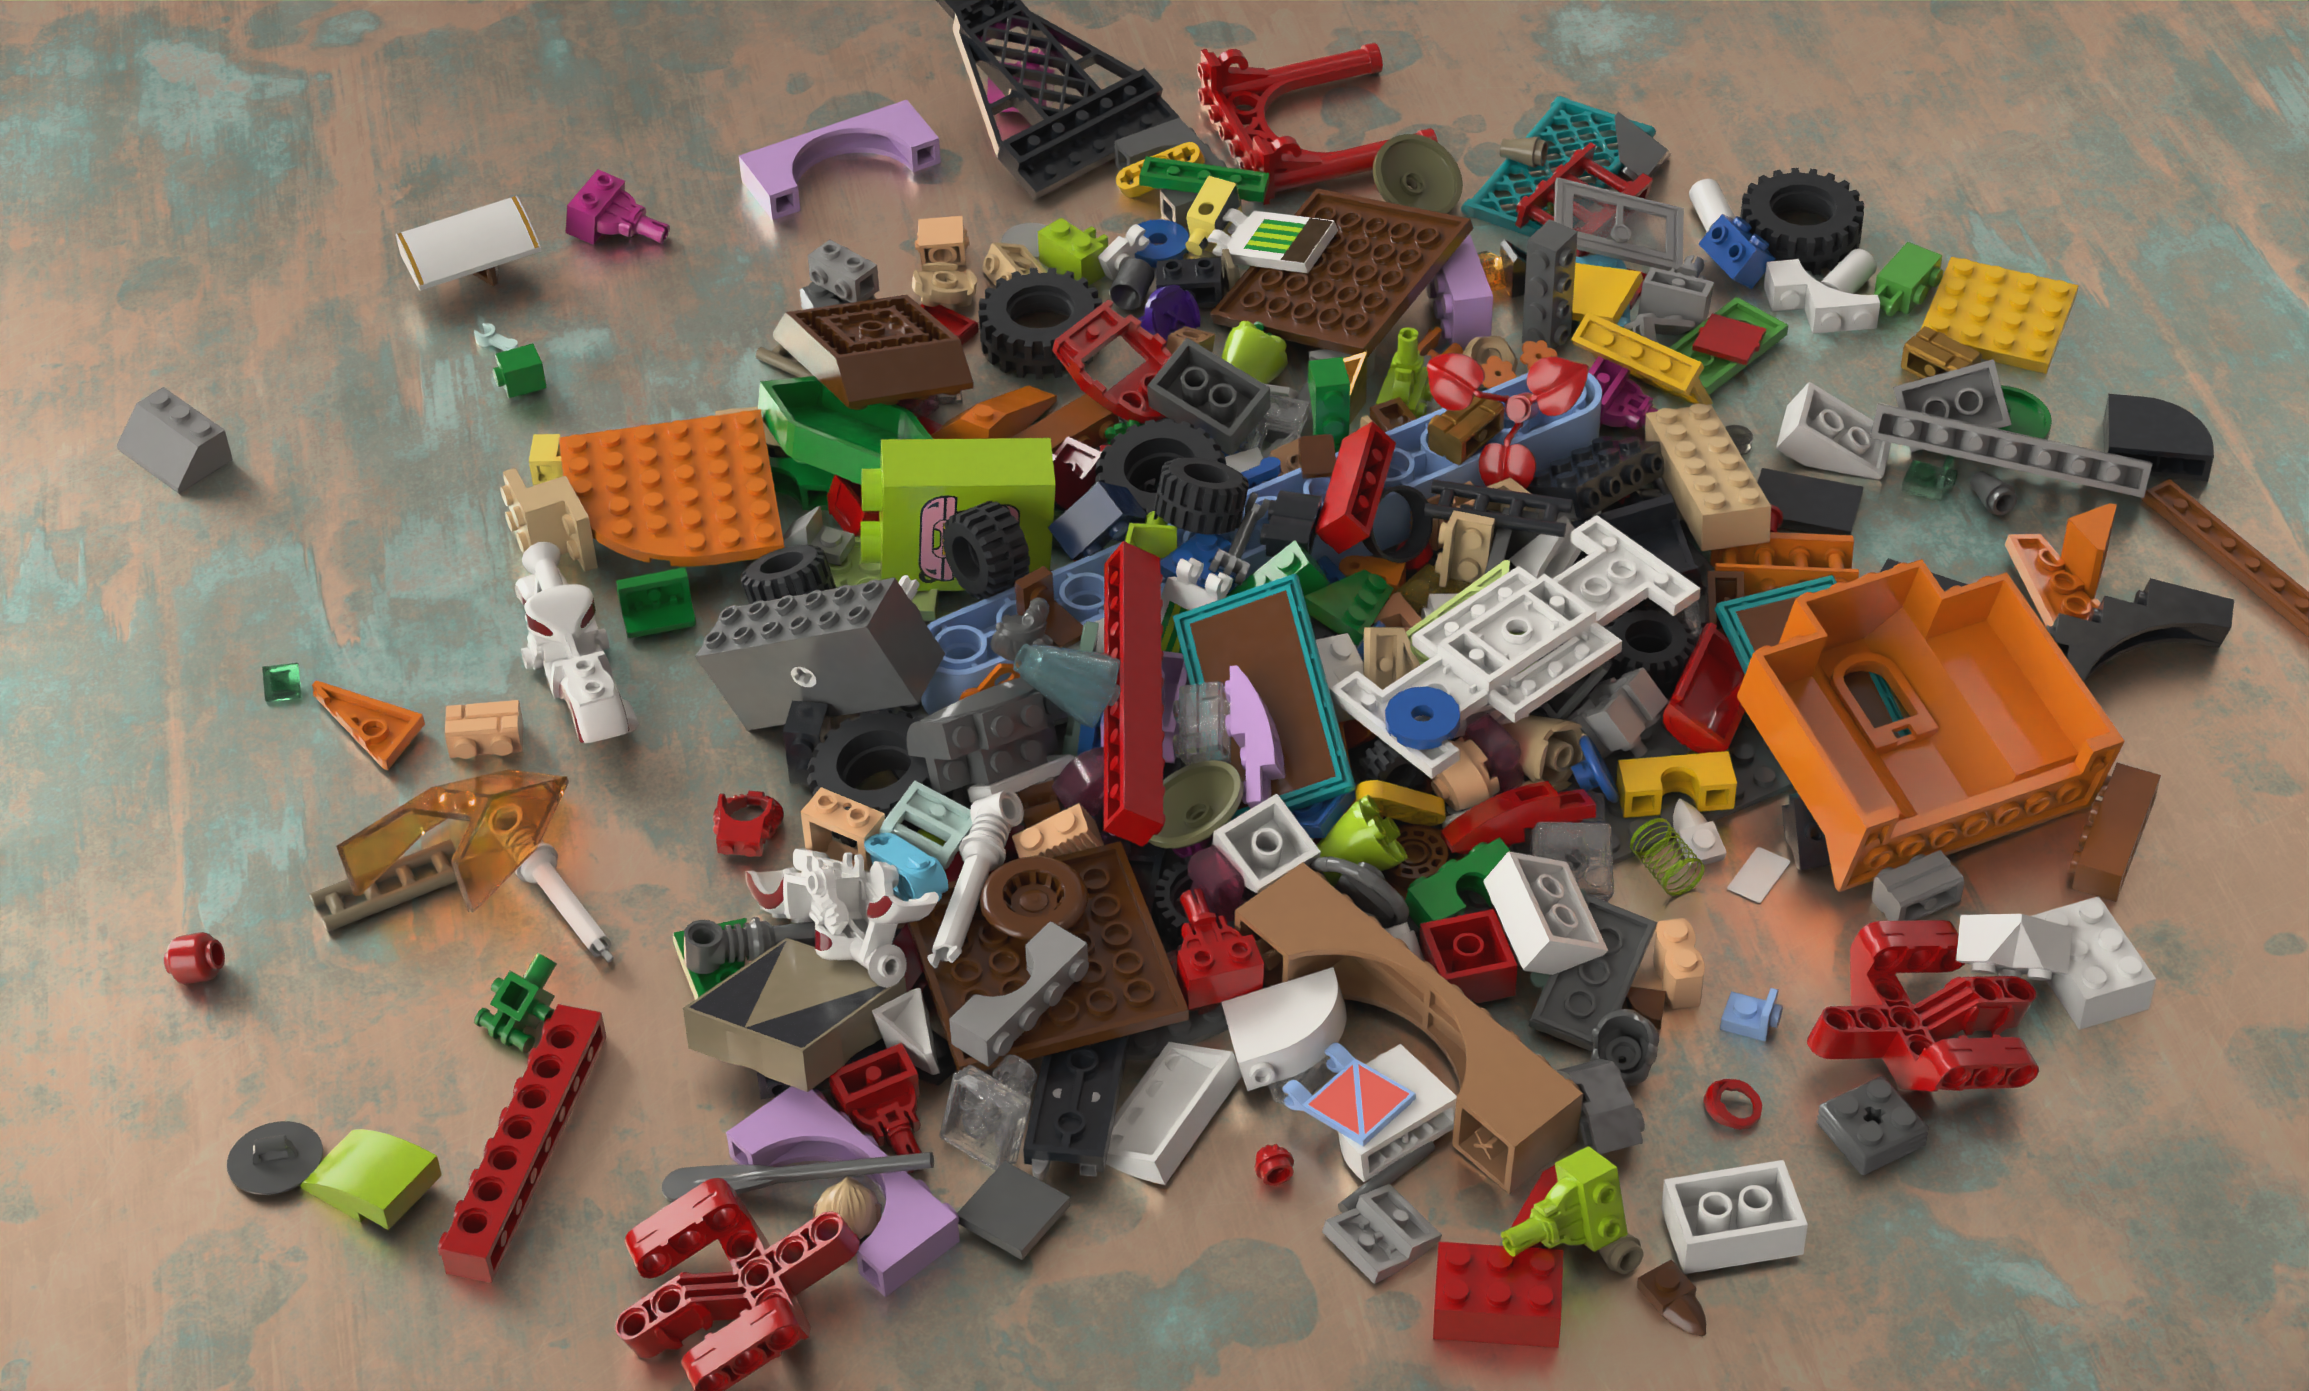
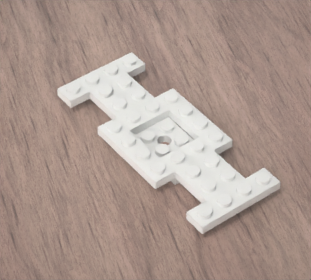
(1478, 657)

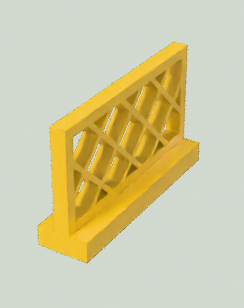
(1645, 358)

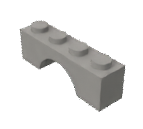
(990, 1025)

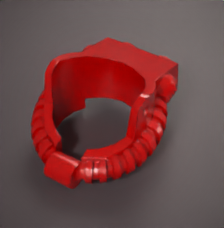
(745, 836)

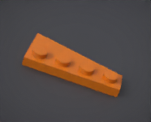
(2047, 580)

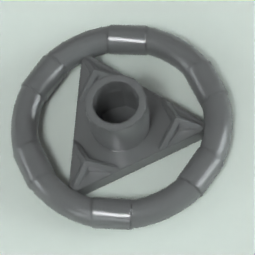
(1361, 884)

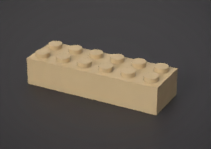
(1709, 478)

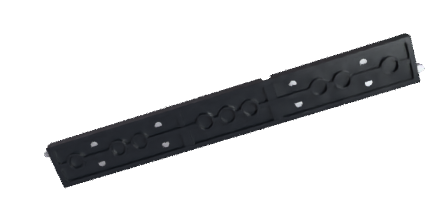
(1082, 1085)

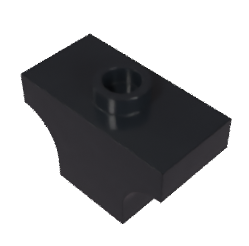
(1804, 835)

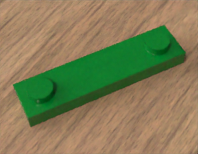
(1191, 176)

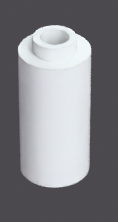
(1709, 202)
(1851, 272)

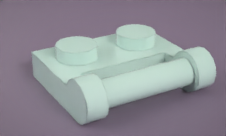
(933, 814)

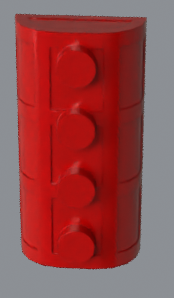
(1705, 700)

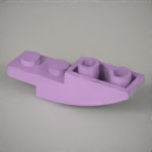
(1256, 735)

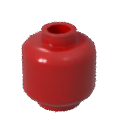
(194, 958)

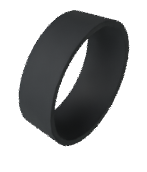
(1420, 530)

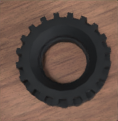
(1813, 245)
(1024, 347)

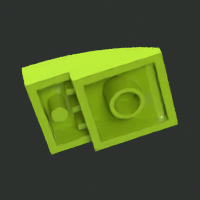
(374, 1176)

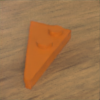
(374, 724)

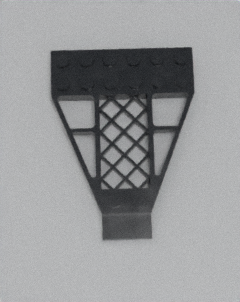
(1060, 141)

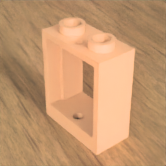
(827, 813)

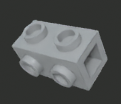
(843, 272)

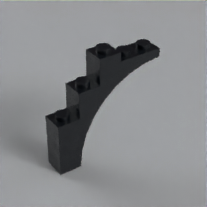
(2156, 616)

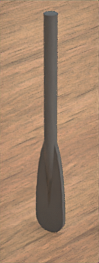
(753, 1177)

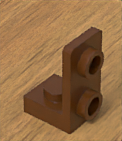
(1061, 625)

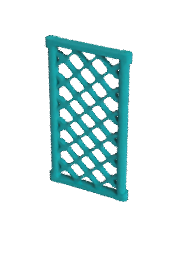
(1480, 204)

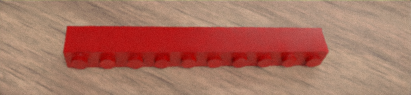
(1134, 722)

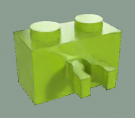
(1072, 250)

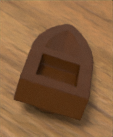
(1674, 1297)

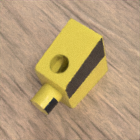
(1208, 212)

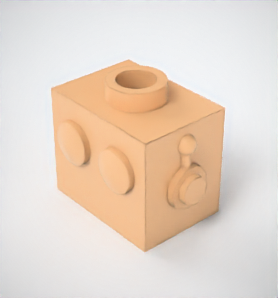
(942, 240)

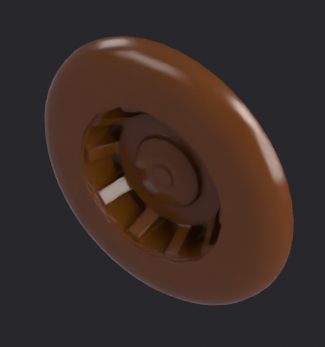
(1424, 851)
(1034, 899)

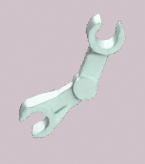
(493, 338)

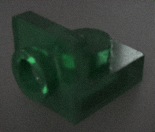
(1929, 479)

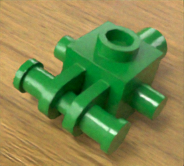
(519, 1003)

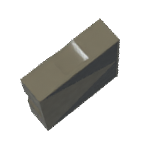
(789, 1015)

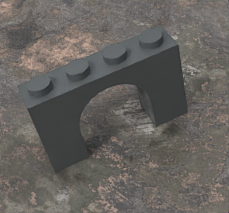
(1152, 141)

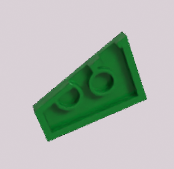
(1350, 603)

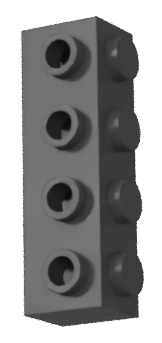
(1549, 284)

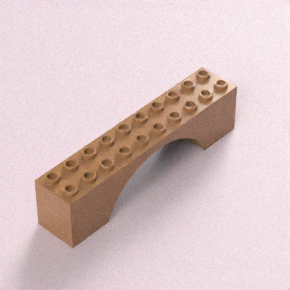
(1510, 1104)

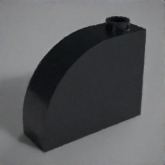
(2159, 434)

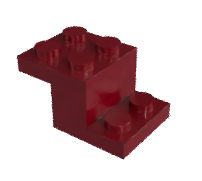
(1073, 471)

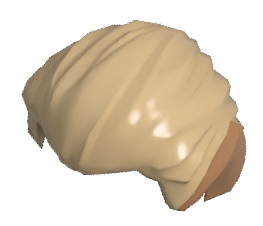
(853, 1203)

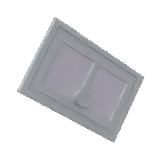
(1621, 224)

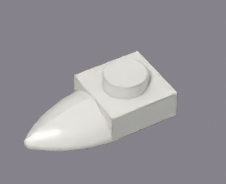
(1697, 834)

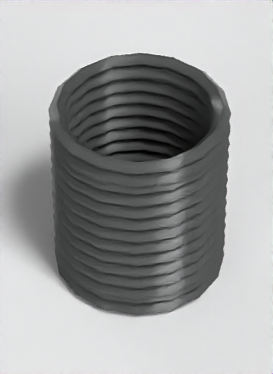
(1131, 284)

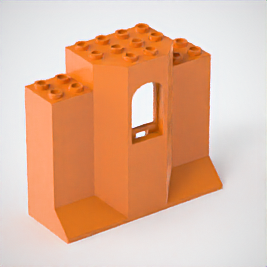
(1992, 707)

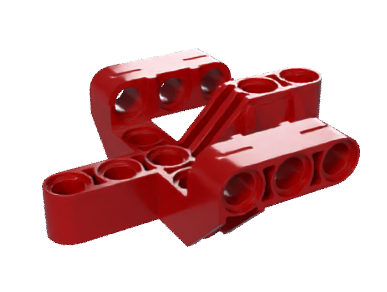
(1915, 1036)
(756, 1292)

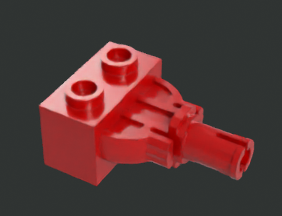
(1214, 957)
(881, 1097)

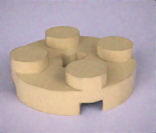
(944, 284)

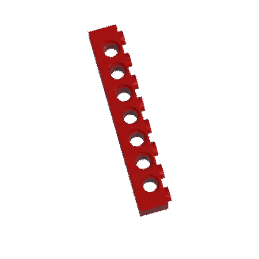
(522, 1144)

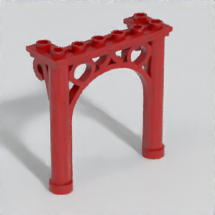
(1257, 145)

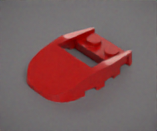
(1094, 332)

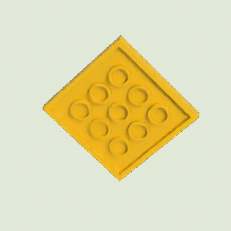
(2002, 312)

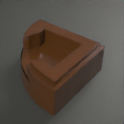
(1647, 1003)

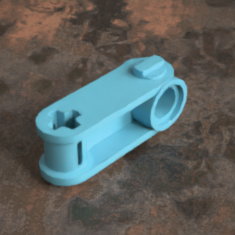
(916, 869)

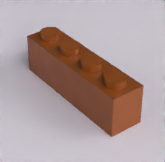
(1080, 420)
(2114, 832)

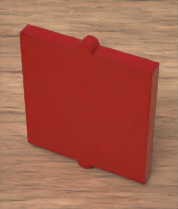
(1729, 339)

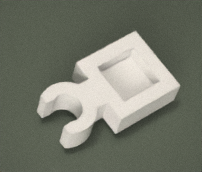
(1122, 250)

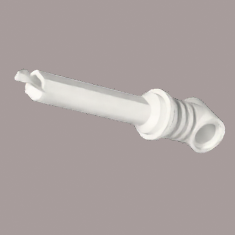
(981, 854)
(541, 869)

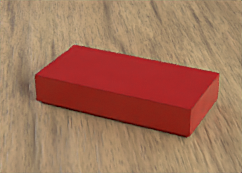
(958, 324)

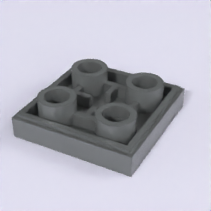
(1013, 1210)

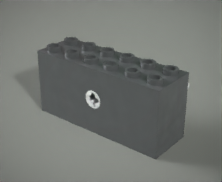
(833, 646)

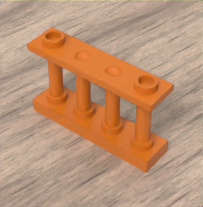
(1788, 560)

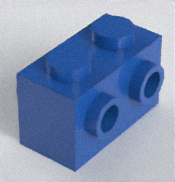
(1737, 250)

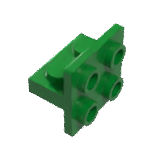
(656, 602)

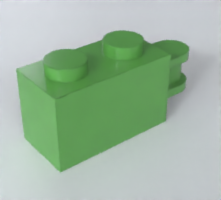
(1908, 279)

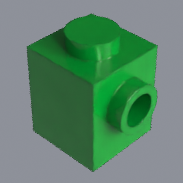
(519, 371)

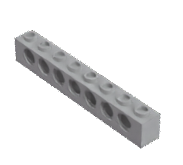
(2011, 450)

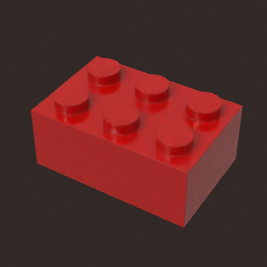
(1498, 1296)

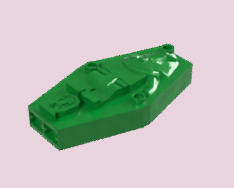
(827, 434)

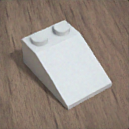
(1831, 436)

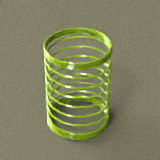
(1680, 863)

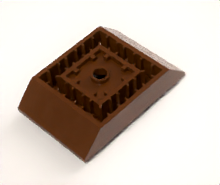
(876, 351)

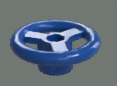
(1594, 771)

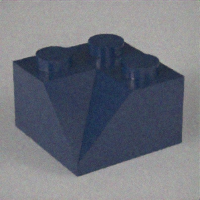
(1096, 520)

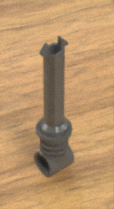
(708, 945)

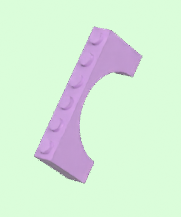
(888, 131)
(806, 1128)

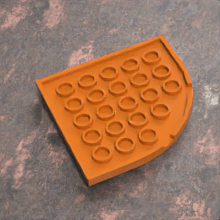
(678, 489)

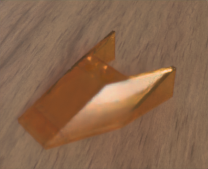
(506, 825)

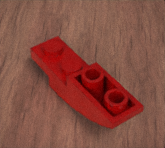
(1512, 812)

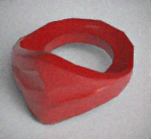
(1718, 1110)

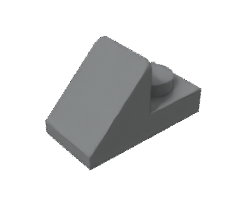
(810, 531)

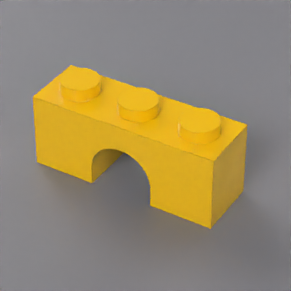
(1702, 776)

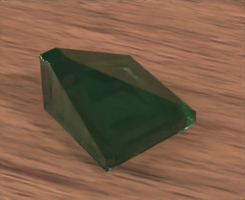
(281, 682)

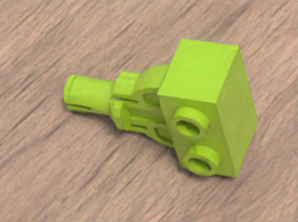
(1407, 375)
(1577, 1210)

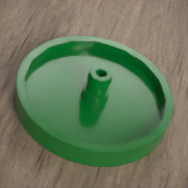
(2026, 413)

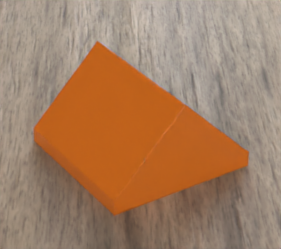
(2087, 545)

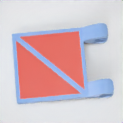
(1354, 1101)

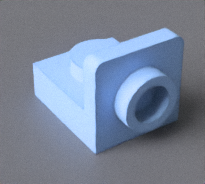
(1751, 1015)

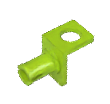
(1153, 536)

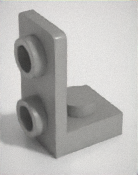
(1648, 325)

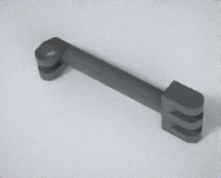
(1232, 560)

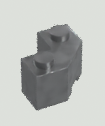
(1607, 1109)

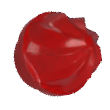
(1274, 1165)

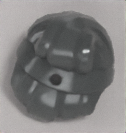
(1022, 630)
(1627, 1037)

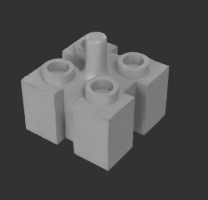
(1619, 712)

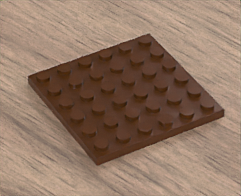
(1359, 281)
(1121, 994)

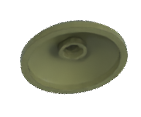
(1421, 165)
(1198, 803)

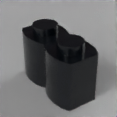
(1290, 519)

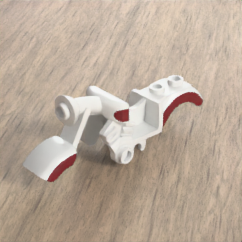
(571, 647)
(849, 906)

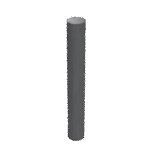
(1387, 1175)

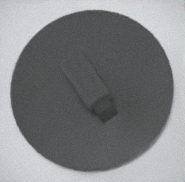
(274, 1157)

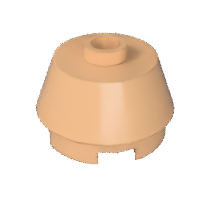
(1467, 780)

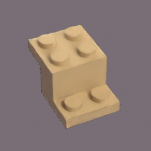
(549, 514)

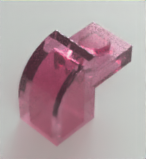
(1083, 781)

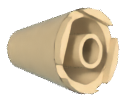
(1548, 748)

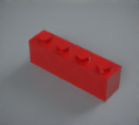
(1355, 488)

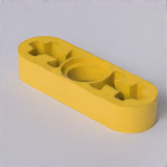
(1133, 171)
(1403, 803)

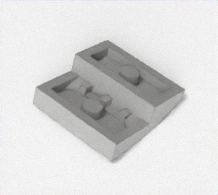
(1382, 1233)

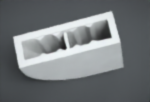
(1285, 1027)
(1418, 1124)

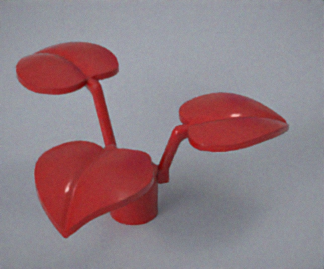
(1555, 390)

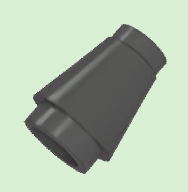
(1994, 494)

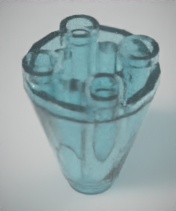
(1071, 679)

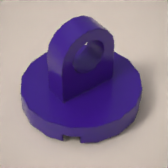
(1170, 310)

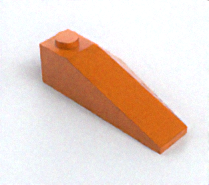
(998, 416)

